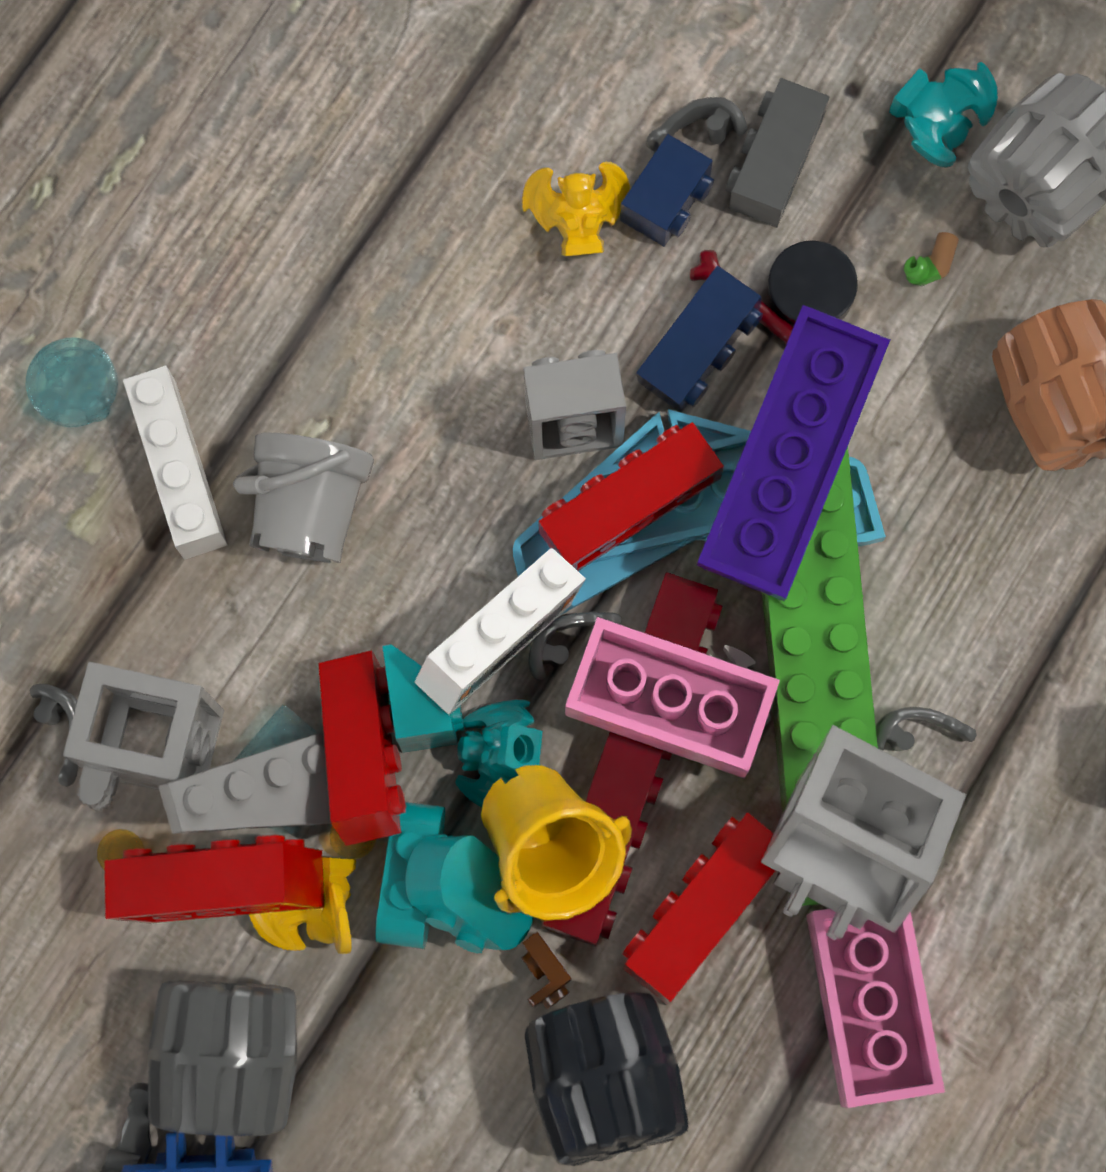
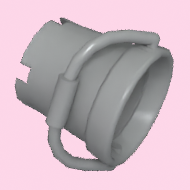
(303, 494)

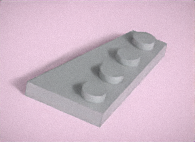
(254, 792)

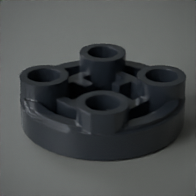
(814, 277)

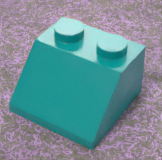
(416, 717)

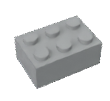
(574, 404)

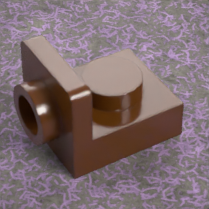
(542, 963)

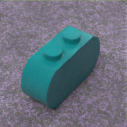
(456, 887)
(397, 919)

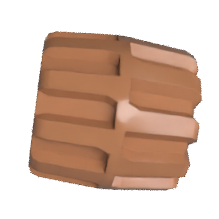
(1057, 383)

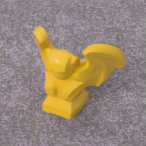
(579, 208)
(323, 924)

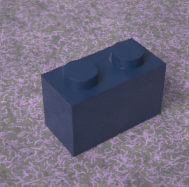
(667, 190)

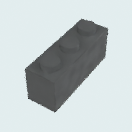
(776, 151)

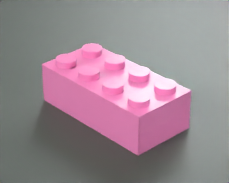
(671, 697)
(875, 1012)

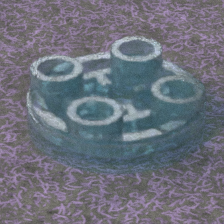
(72, 382)

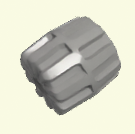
(1046, 160)

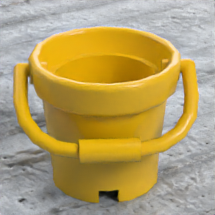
(551, 845)

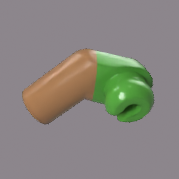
(934, 266)

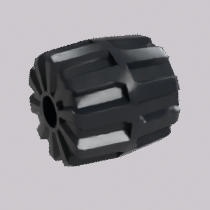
(605, 1078)

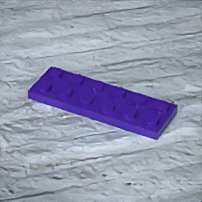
(793, 453)

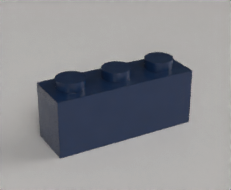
(700, 340)

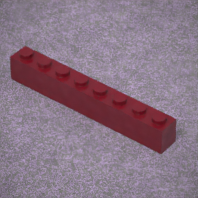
(628, 767)

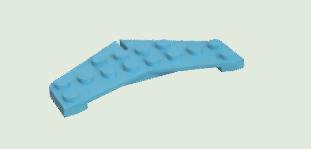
(687, 521)

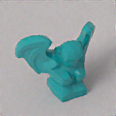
(936, 109)
(501, 747)

